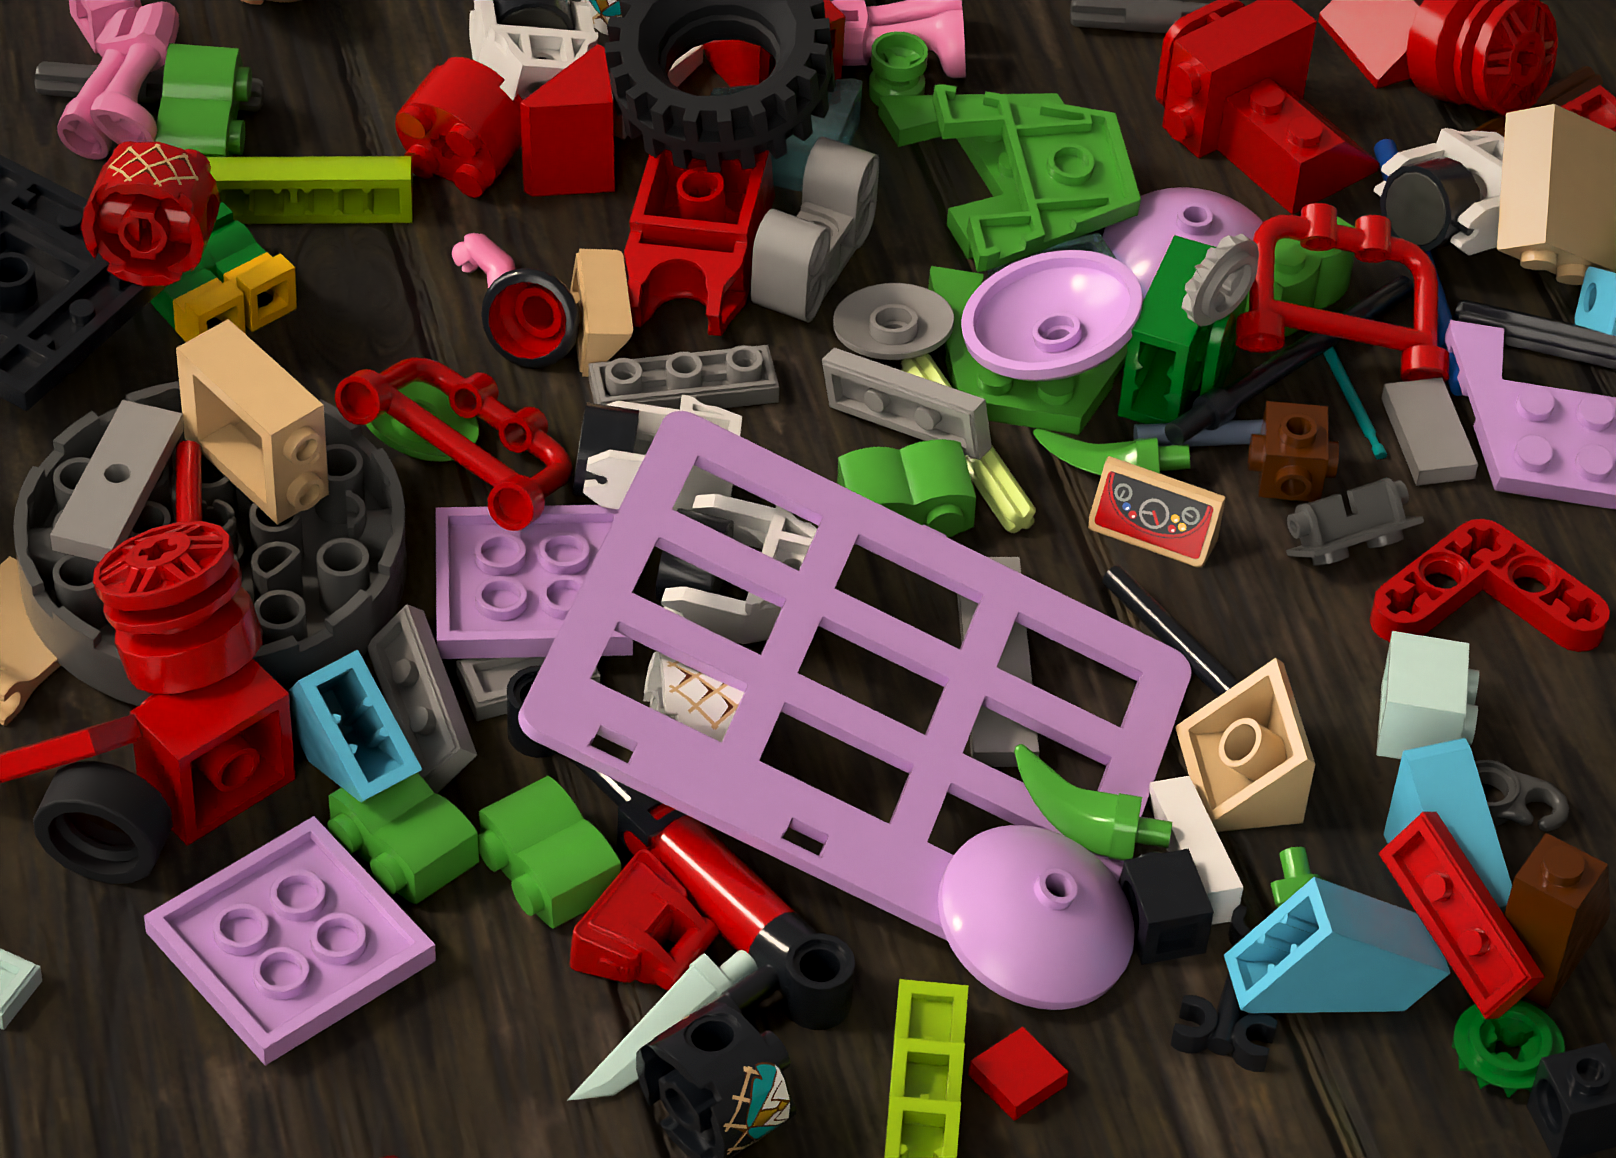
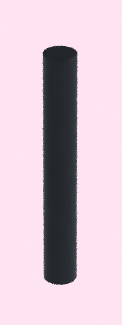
(1168, 629)

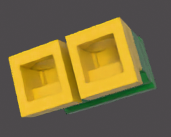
(228, 283)

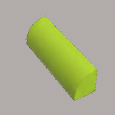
(316, 189)

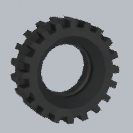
(725, 127)

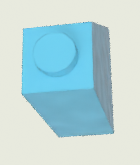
(350, 729)
(1447, 782)
(1335, 955)

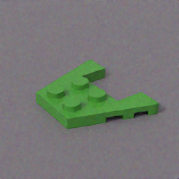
(914, 120)
(1065, 168)
(1050, 405)

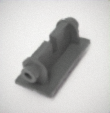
(1329, 532)

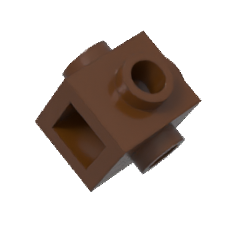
(1291, 463)

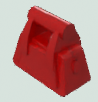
(631, 923)

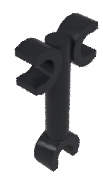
(1226, 1029)

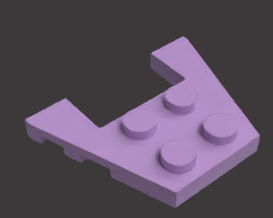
(1531, 434)

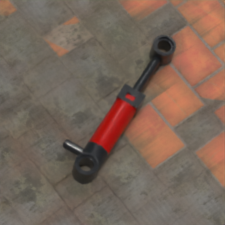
(791, 957)

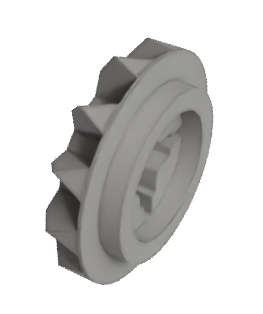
(1221, 280)

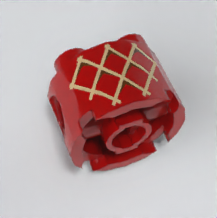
(151, 212)

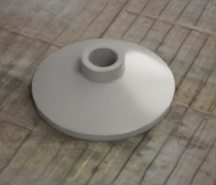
(893, 321)

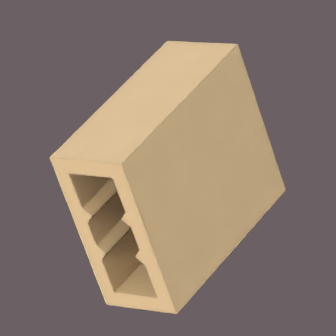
(1558, 193)

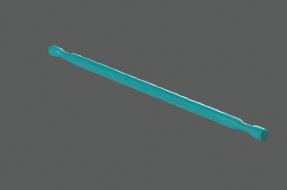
(1354, 402)

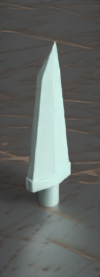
(692, 991)

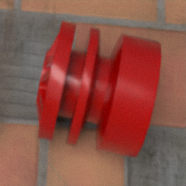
(1483, 52)
(178, 607)

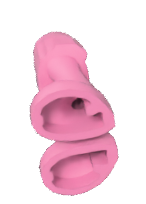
(933, 21)
(108, 102)

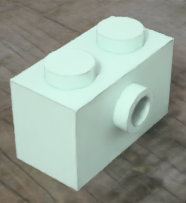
(1425, 694)

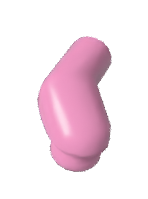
(482, 252)

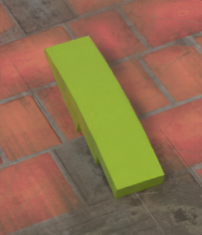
(926, 1070)

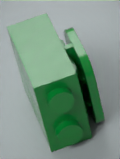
(1168, 350)

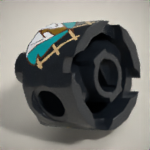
(716, 1081)

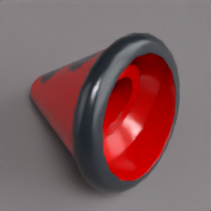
(530, 317)

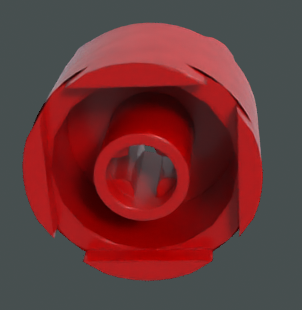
(461, 125)

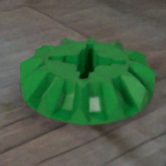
(1519, 1026)

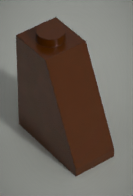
(1558, 910)

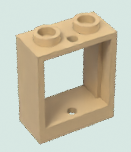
(253, 421)

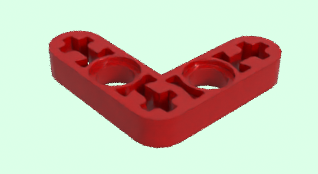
(1562, 612)

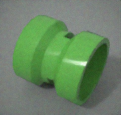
(897, 65)

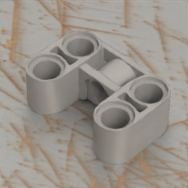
(805, 253)

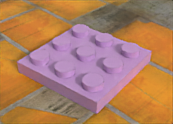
(512, 589)
(289, 939)

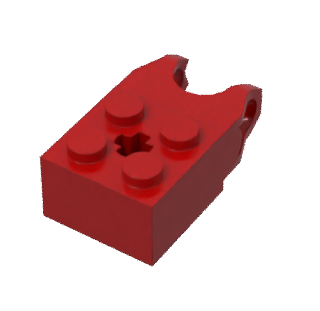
(696, 236)

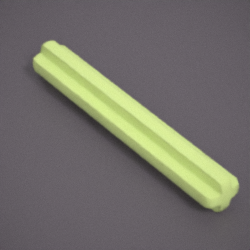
(990, 472)

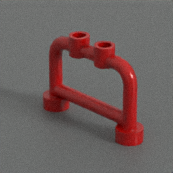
(1371, 241)
(515, 497)

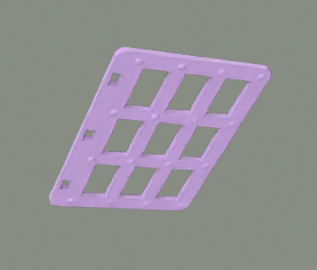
(756, 803)

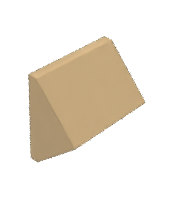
(1250, 753)

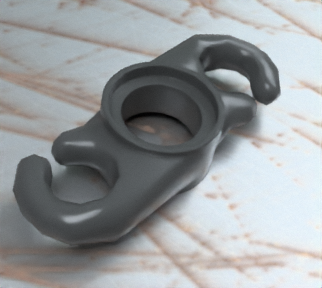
(1518, 791)

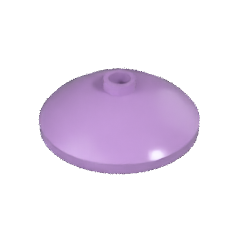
(1179, 212)
(1052, 315)
(1023, 937)

